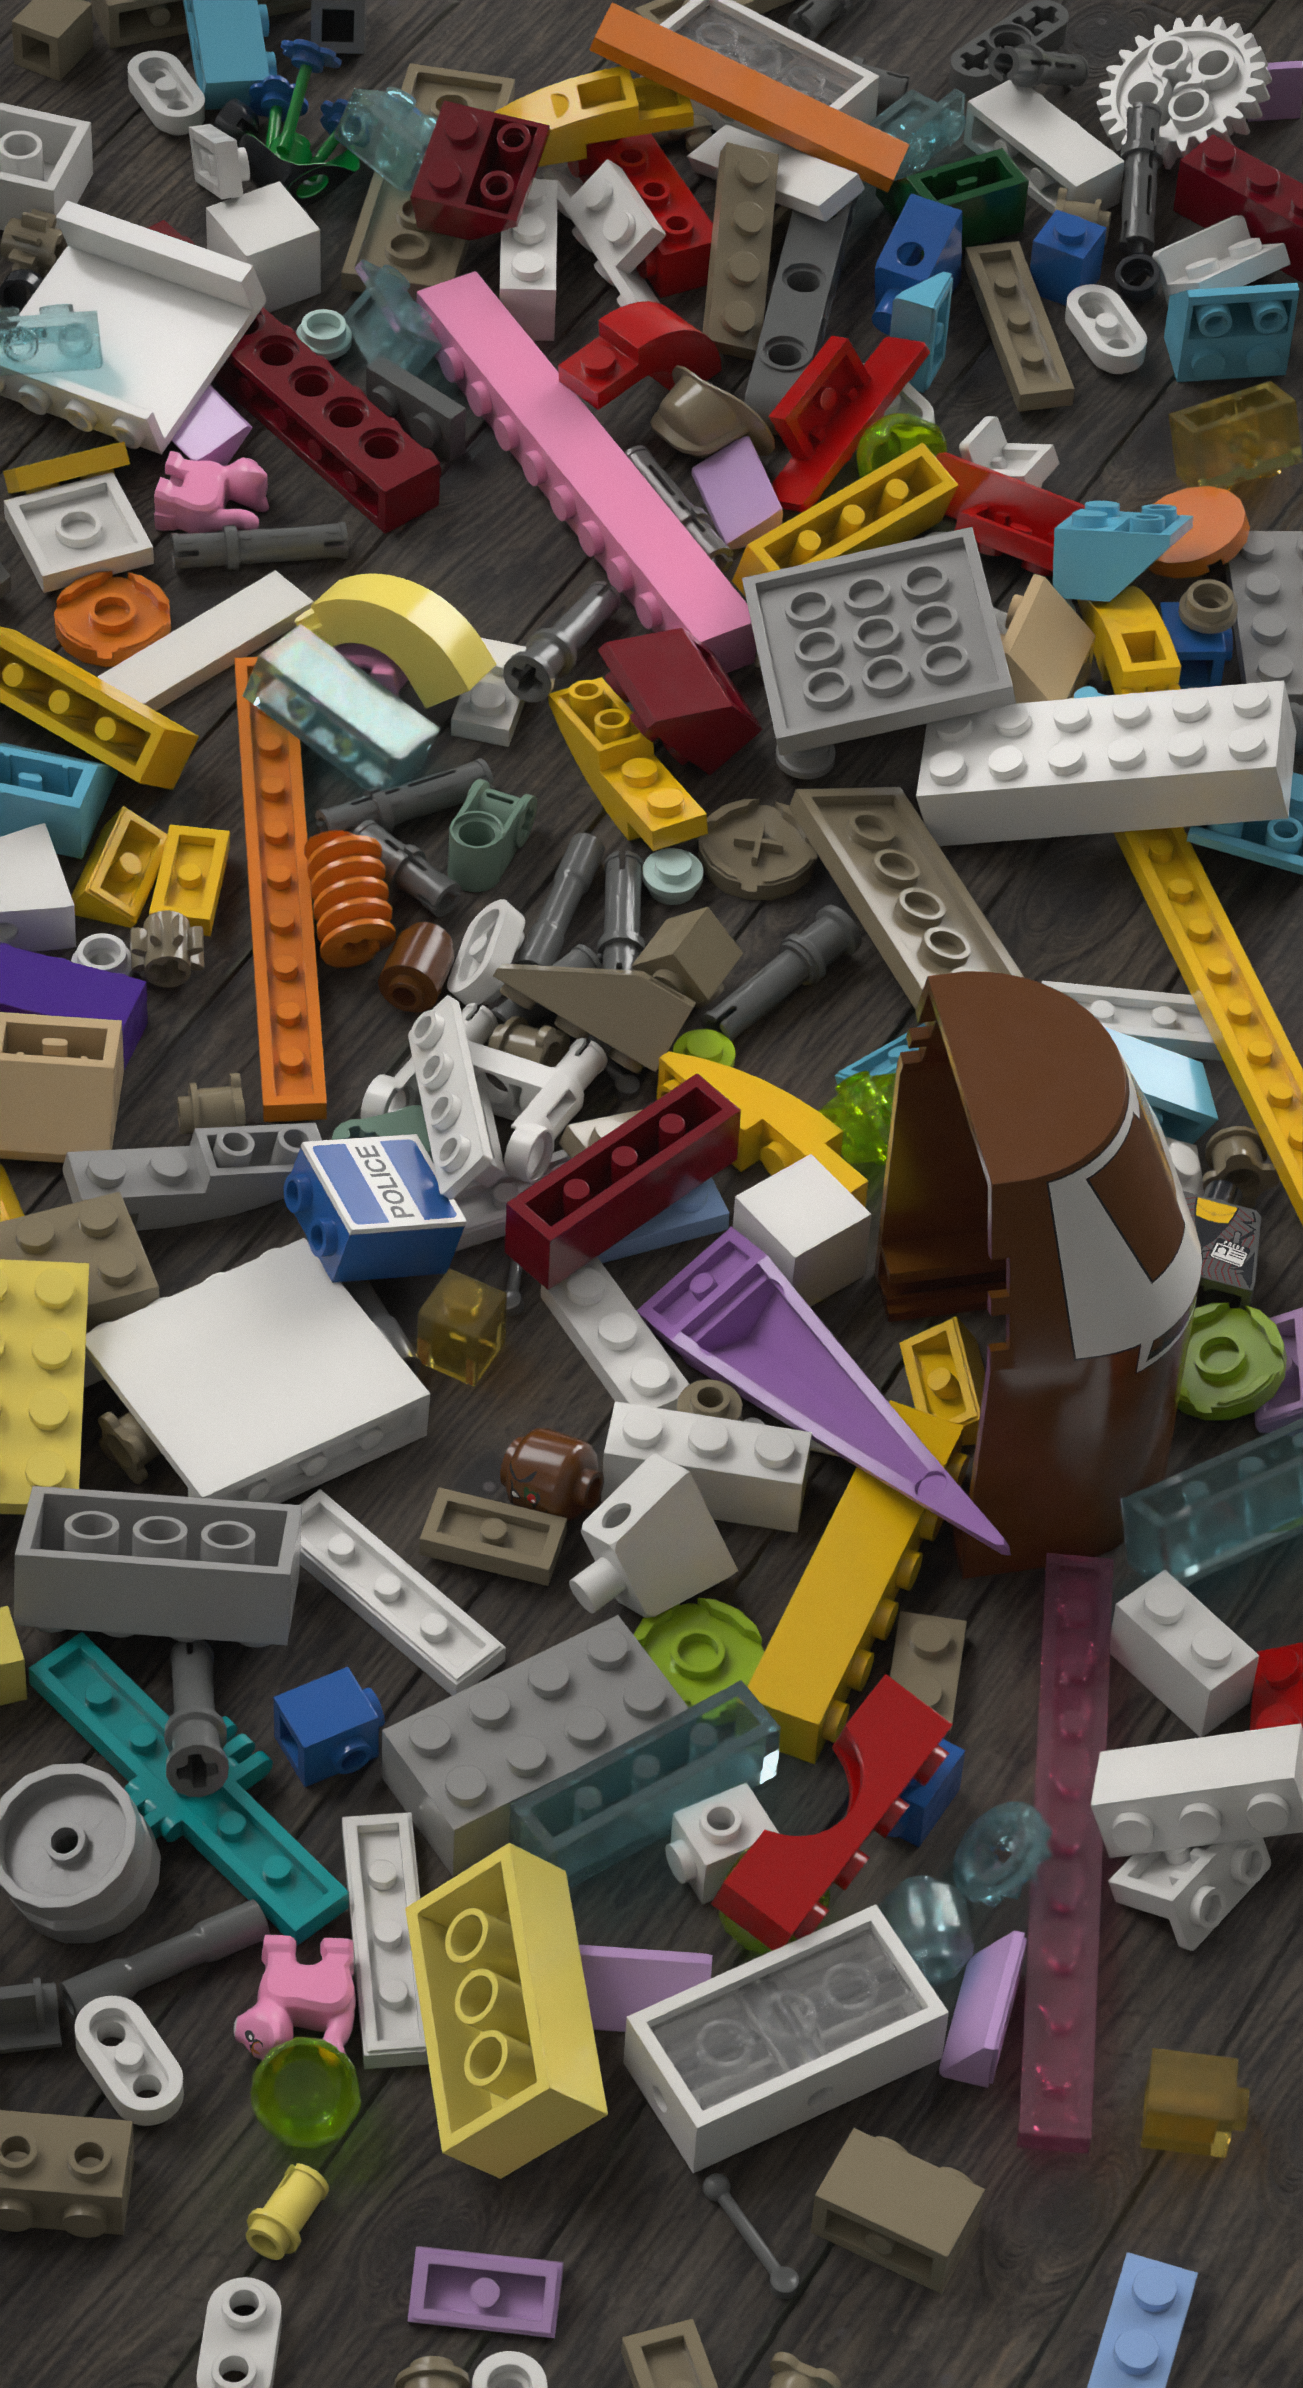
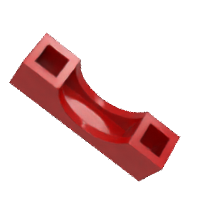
(785, 1877)

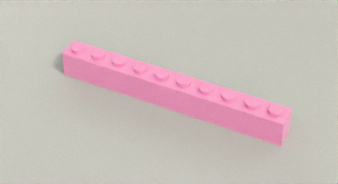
(584, 472)

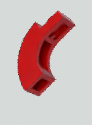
(634, 344)

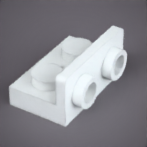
(1218, 258)
(1191, 1884)

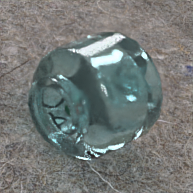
(931, 1925)

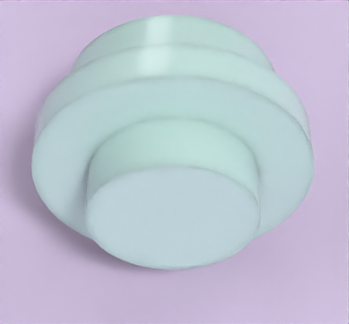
(325, 333)
(672, 875)

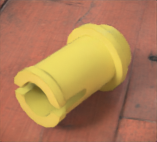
(286, 2212)

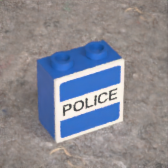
(373, 1208)

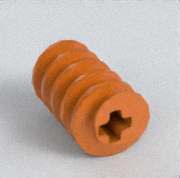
(349, 897)

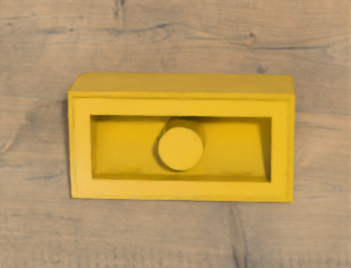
(120, 870)
(946, 1374)

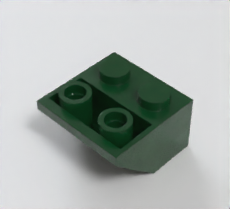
(984, 187)

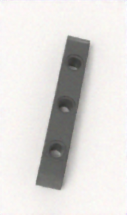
(798, 306)

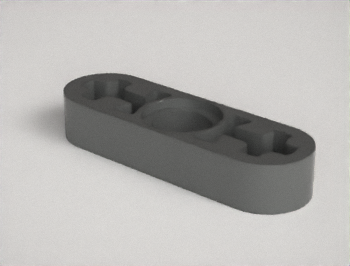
(1036, 23)

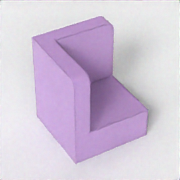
(1284, 91)

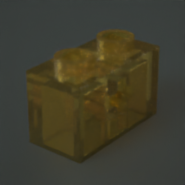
(1236, 437)

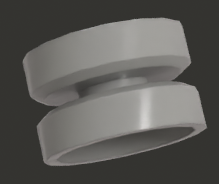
(76, 1853)

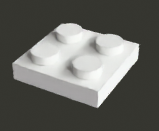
(78, 531)

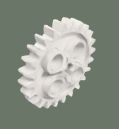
(1199, 79)

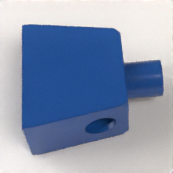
(920, 227)

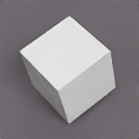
(274, 237)
(807, 1228)

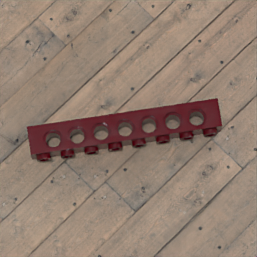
(328, 421)

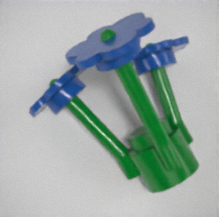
(287, 103)

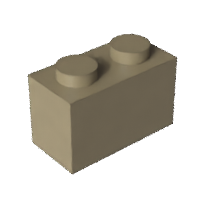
(897, 2209)

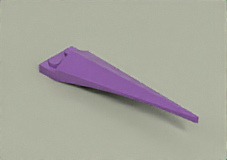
(752, 1330)

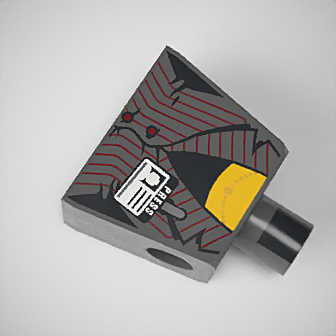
(1227, 1244)

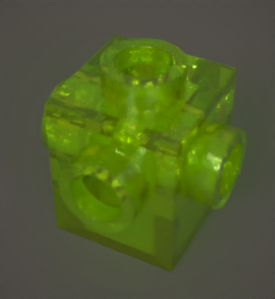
(864, 1115)

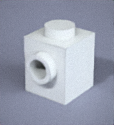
(712, 1837)

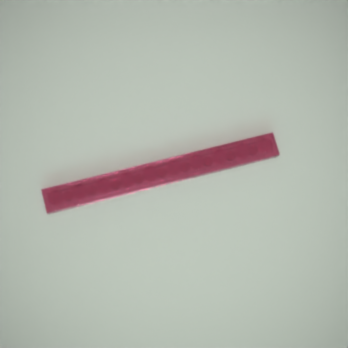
(1067, 1898)

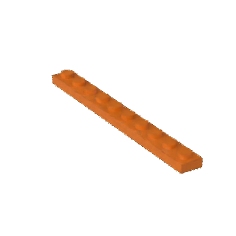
(280, 914)

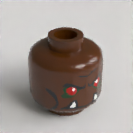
(552, 1473)

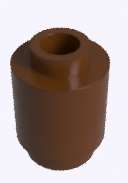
(417, 967)

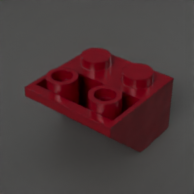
(476, 172)
(680, 696)

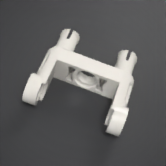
(537, 1099)

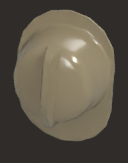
(706, 419)

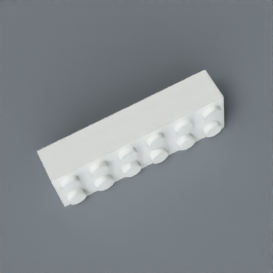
(1109, 764)

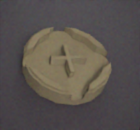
(756, 851)

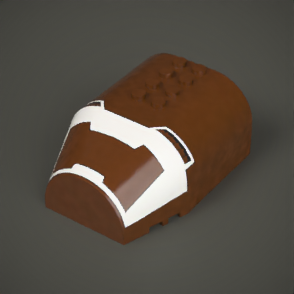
(1049, 1197)

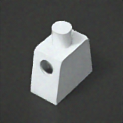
(34, 893)
(652, 1543)

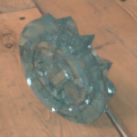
(1010, 1828)

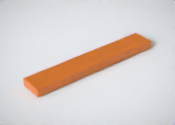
(748, 96)

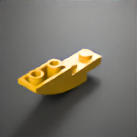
(600, 109)
(1132, 643)
(622, 767)
(772, 1121)

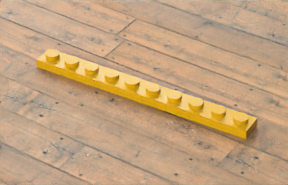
(1224, 993)

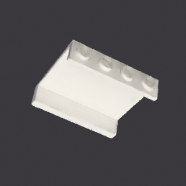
(163, 322)
(261, 1379)

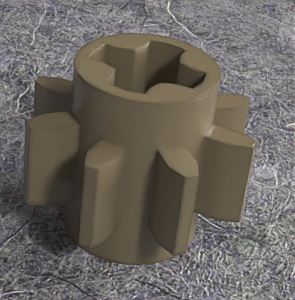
(33, 242)
(167, 948)

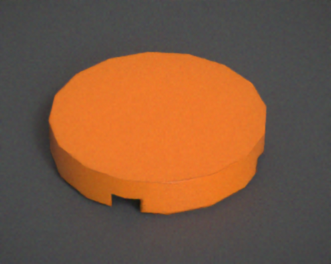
(1217, 531)
(110, 617)

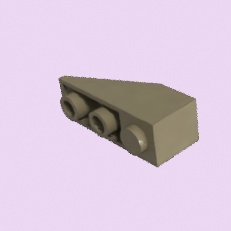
(617, 1006)

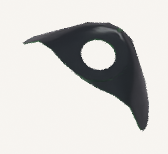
(269, 168)

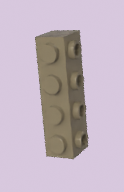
(65, 2173)

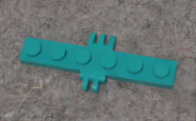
(222, 1826)

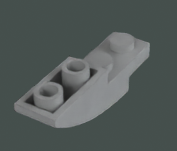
(182, 1185)

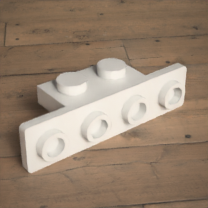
(612, 225)
(453, 1105)

